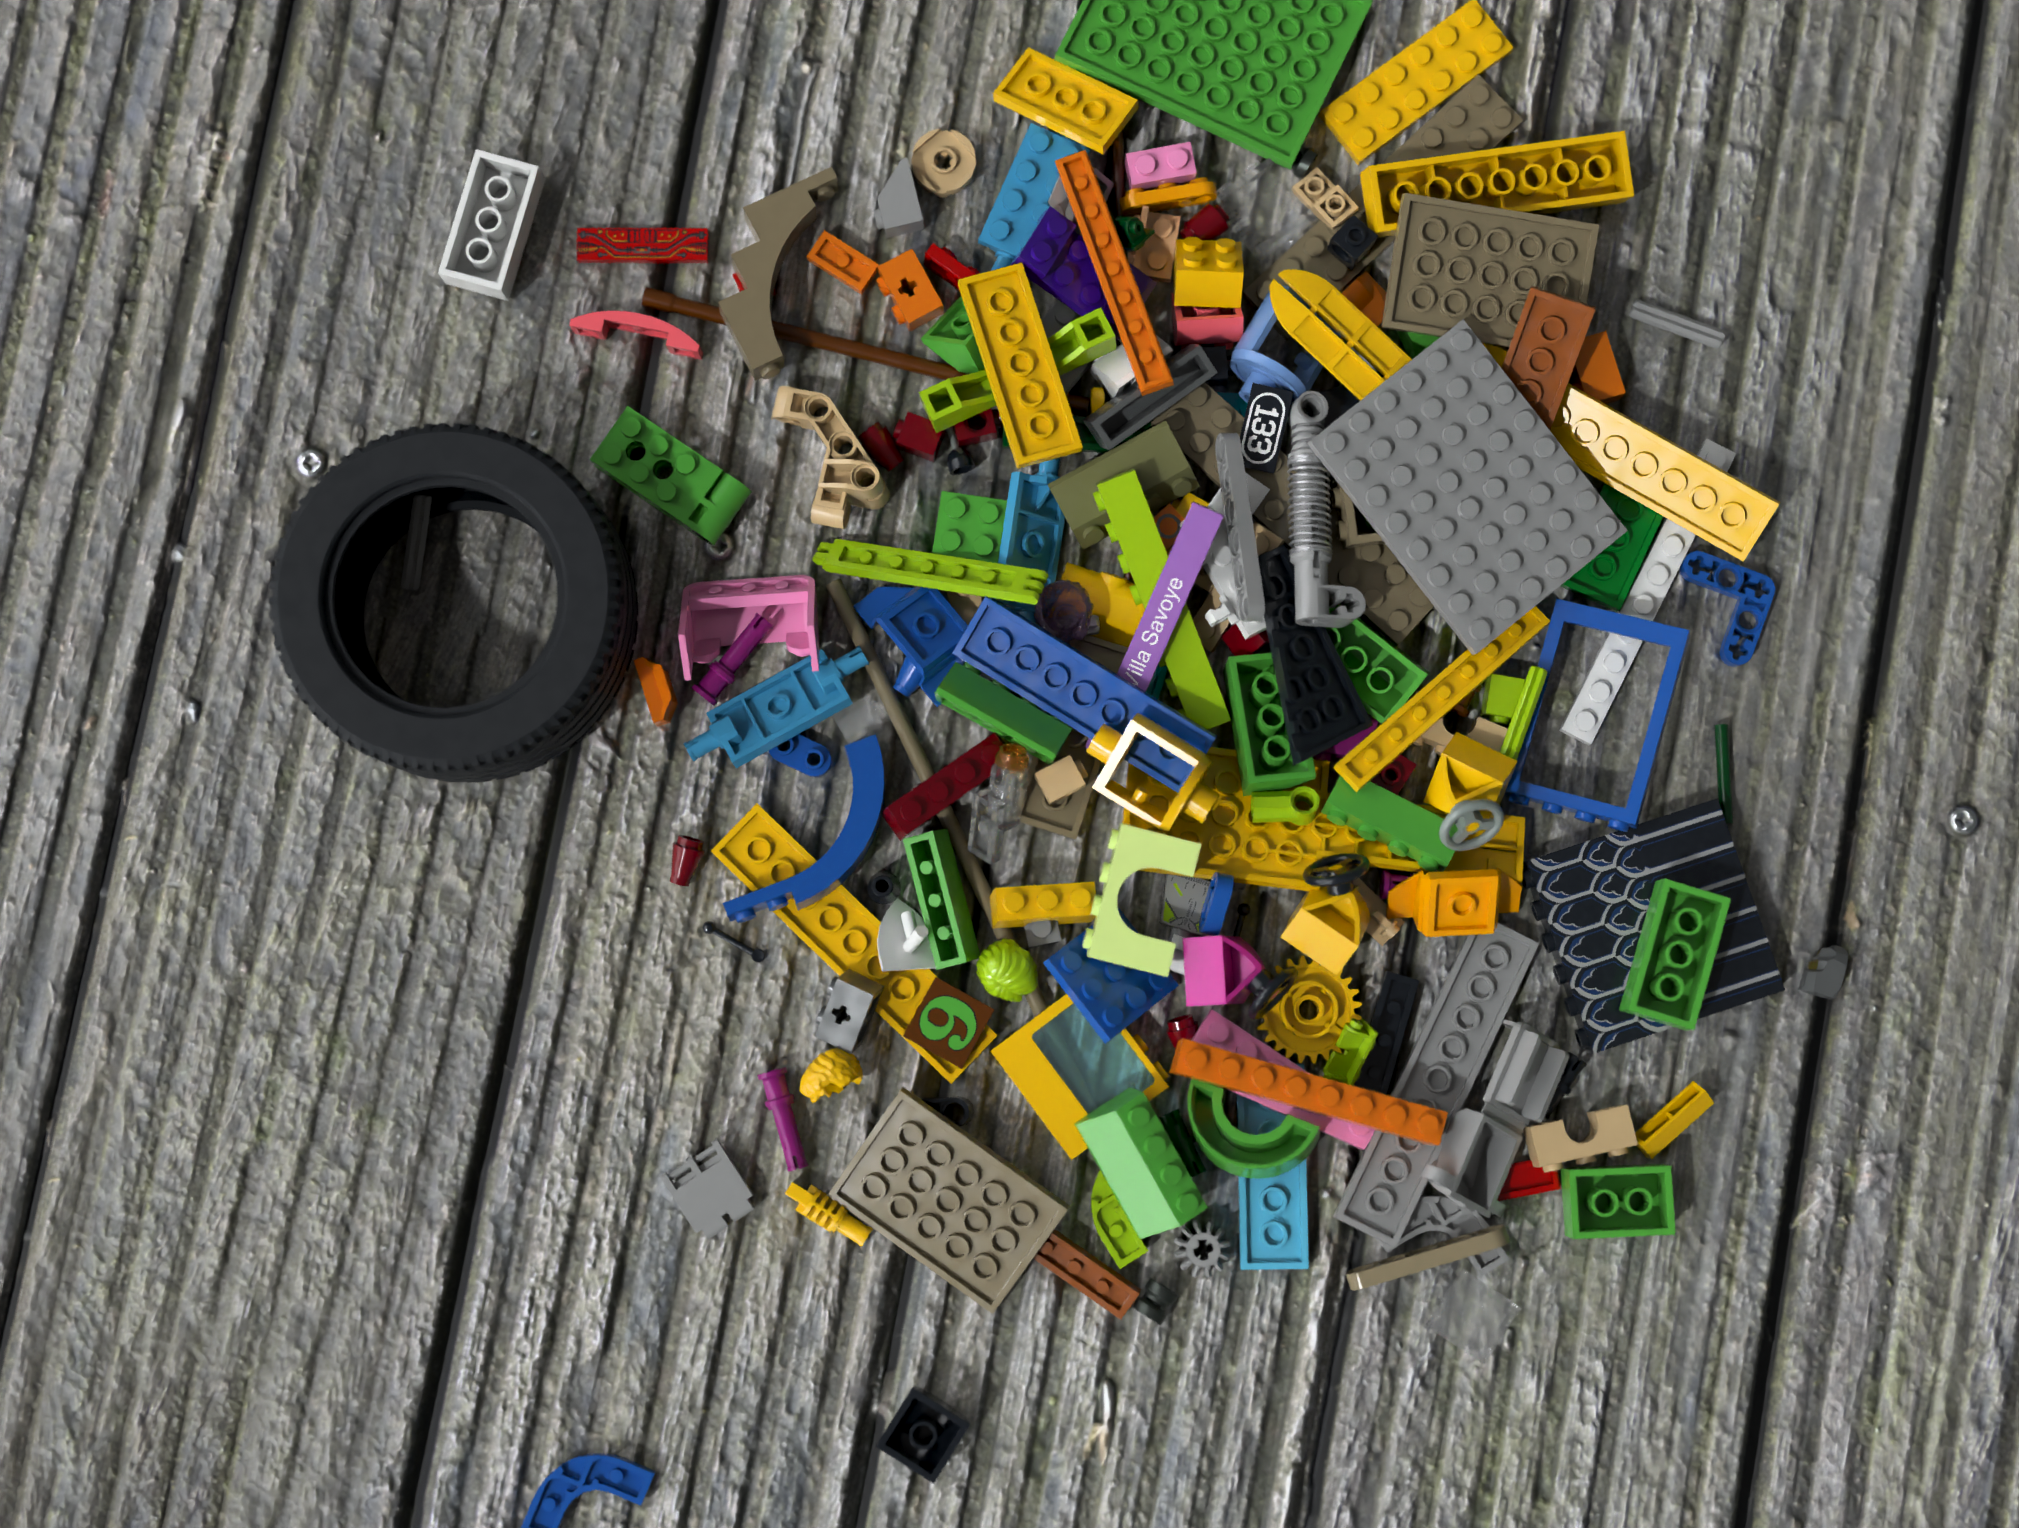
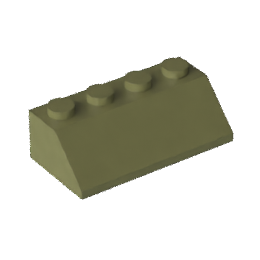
(1159, 468)

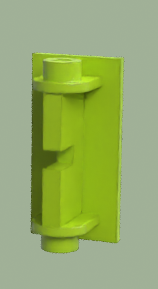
(1357, 1040)

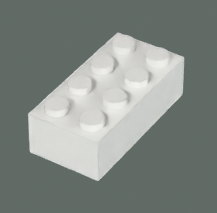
(492, 225)

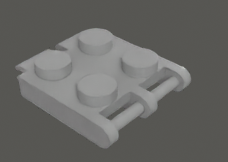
(710, 1191)

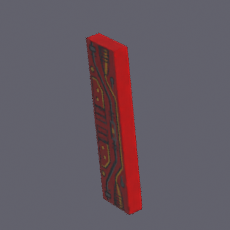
(642, 245)

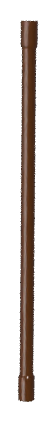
(671, 303)

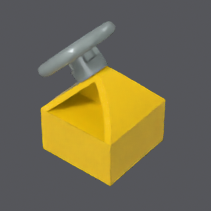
(1470, 790)

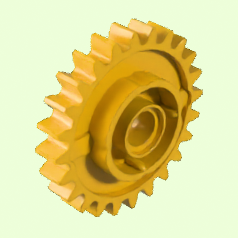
(1333, 1009)

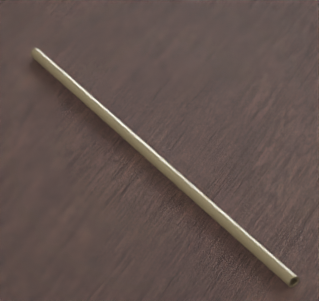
(921, 763)

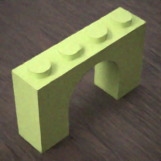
(1110, 936)

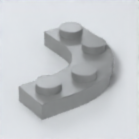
(1444, 1215)

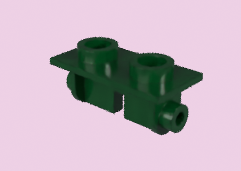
(1131, 232)

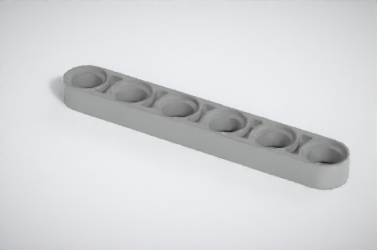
(1240, 527)

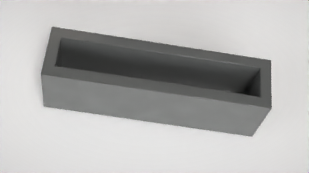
(1132, 411)

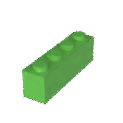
(1392, 821)
(941, 898)

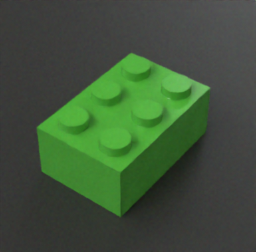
(1618, 1201)

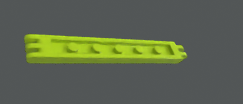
(932, 570)

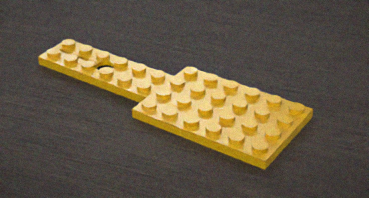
(1281, 851)

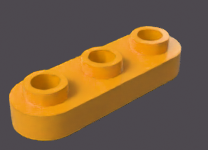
(1168, 196)

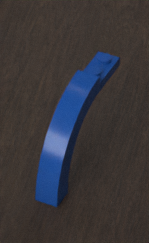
(845, 853)

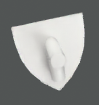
(903, 940)

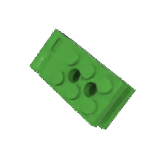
(693, 496)

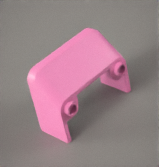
(719, 611)

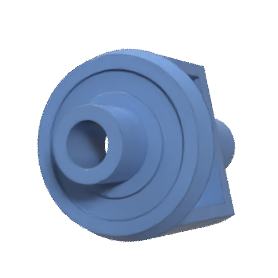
(1260, 369)

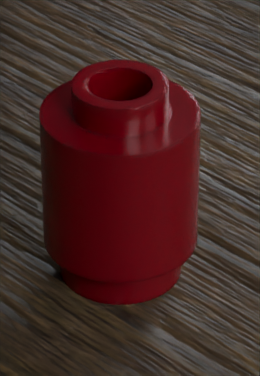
(1206, 224)

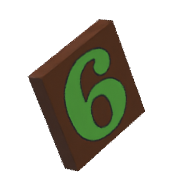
(948, 1022)

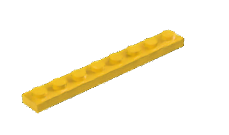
(1435, 702)

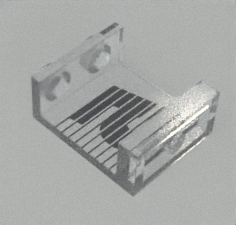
(1263, 212)

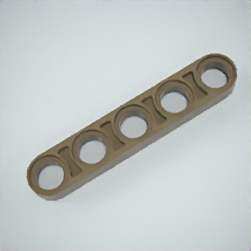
(1428, 1257)

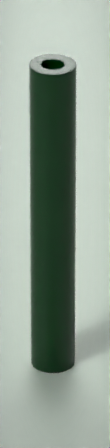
(1723, 771)

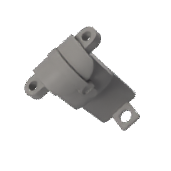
(1484, 1144)

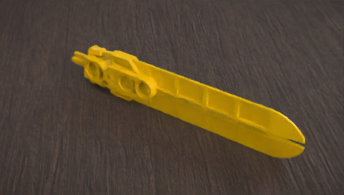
(1346, 321)

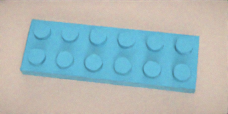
(1272, 1208)

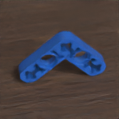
(1745, 601)

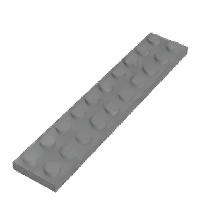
(1439, 1077)

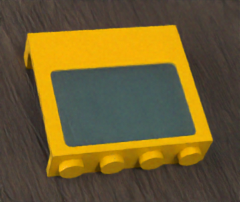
(1071, 1071)

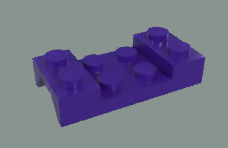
(1062, 266)

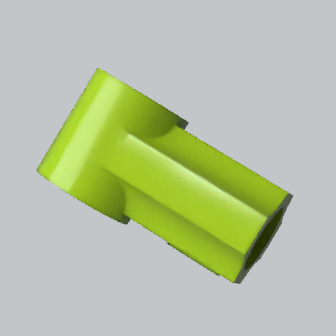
(1280, 806)

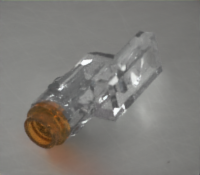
(1000, 804)

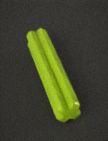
(1523, 712)

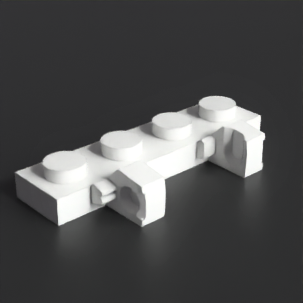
(1220, 571)

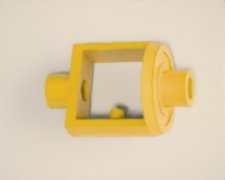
(1193, 798)

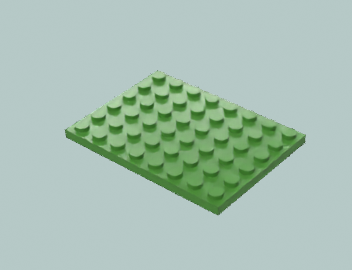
(1223, 65)

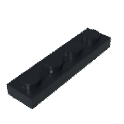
(1390, 1022)

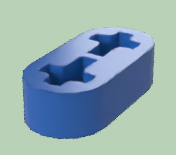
(1216, 904)

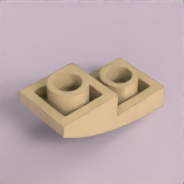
(1324, 199)

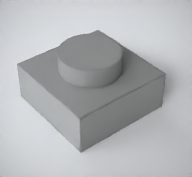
(1042, 933)

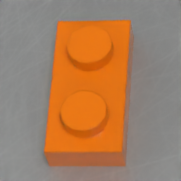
(842, 262)

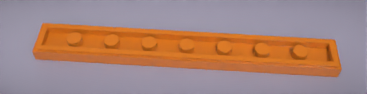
(1114, 273)

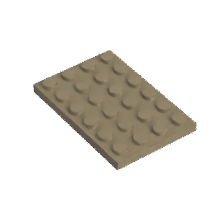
(1480, 265)
(948, 1200)

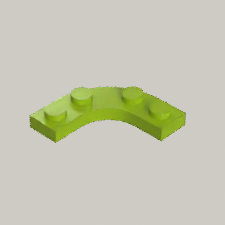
(1114, 1225)

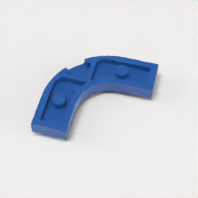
(585, 1474)

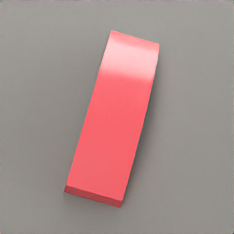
(598, 324)

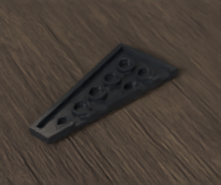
(1311, 678)

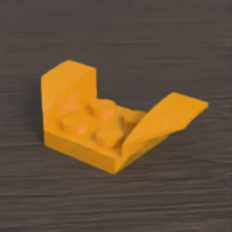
(1455, 901)

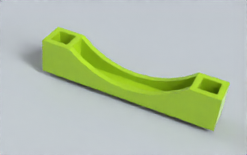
(971, 394)

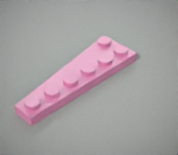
(1226, 1035)

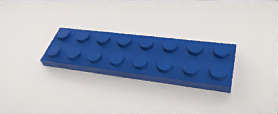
(1075, 687)

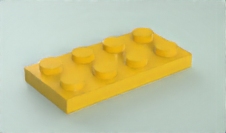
(1065, 100)

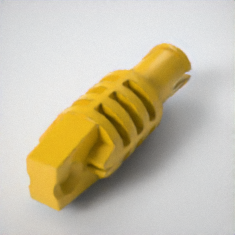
(827, 1213)

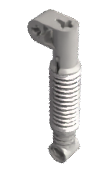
(1309, 533)

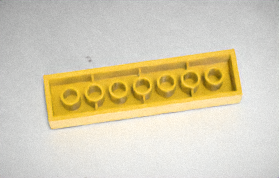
(1517, 178)

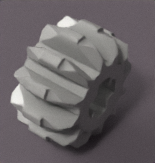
(1211, 1254)

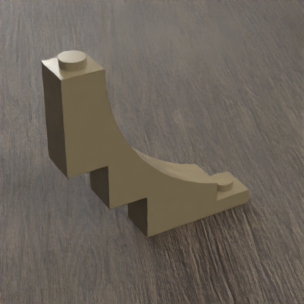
(776, 226)

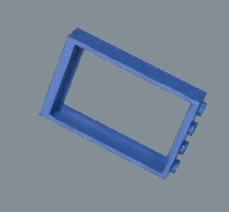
(1628, 626)

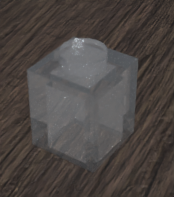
(860, 720)

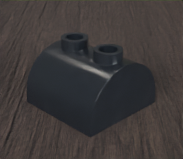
(924, 1433)

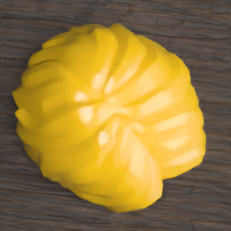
(830, 1074)

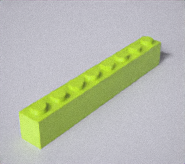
(1145, 558)

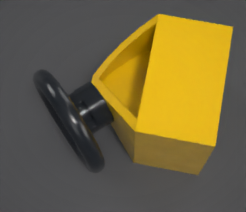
(1332, 919)

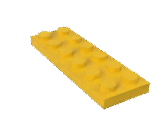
(1416, 81)
(1019, 365)

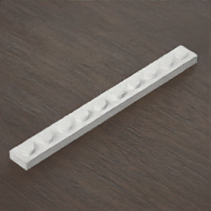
(1641, 602)

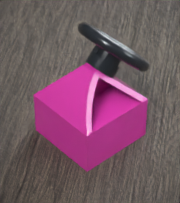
(1227, 971)

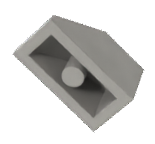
(898, 204)

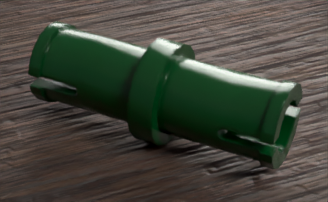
(1183, 1142)

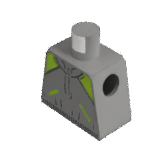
(1183, 906)

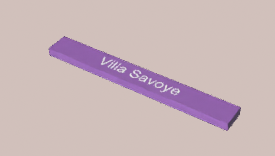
(1169, 596)

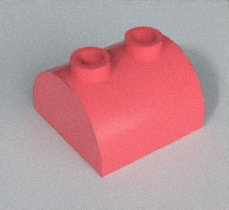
(1206, 325)

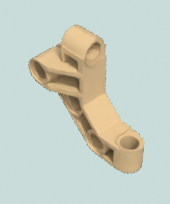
(844, 477)

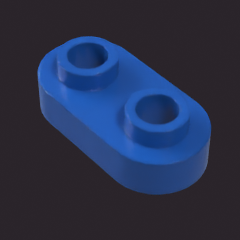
(798, 754)

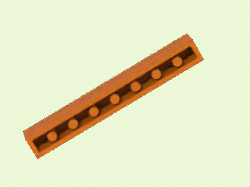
(1308, 1092)

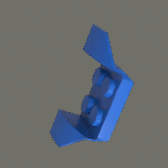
(920, 625)

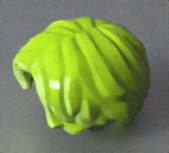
(1007, 970)

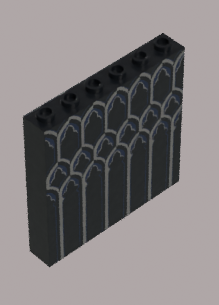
(1596, 905)

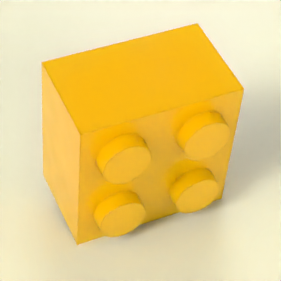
(1208, 273)

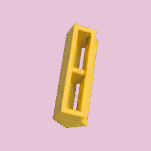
(1675, 1124)

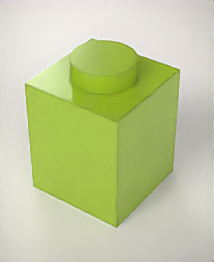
(1501, 698)

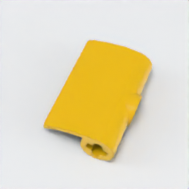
(1111, 602)

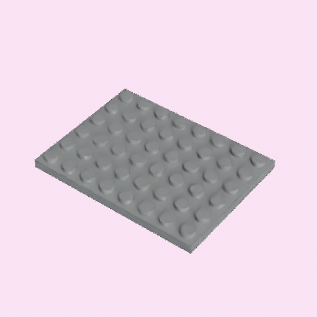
(1467, 487)

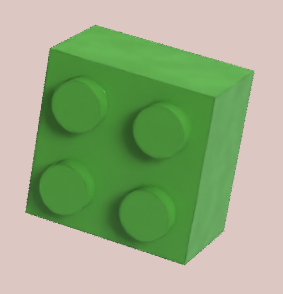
(969, 526)

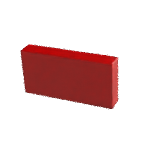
(1528, 1180)

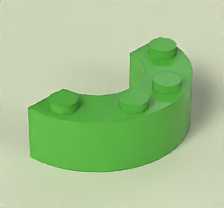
(1241, 1152)

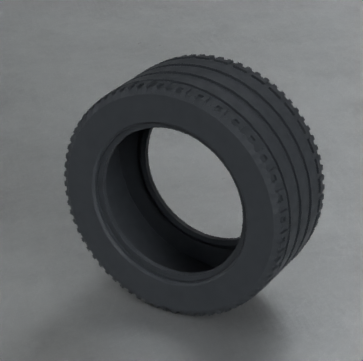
(359, 516)

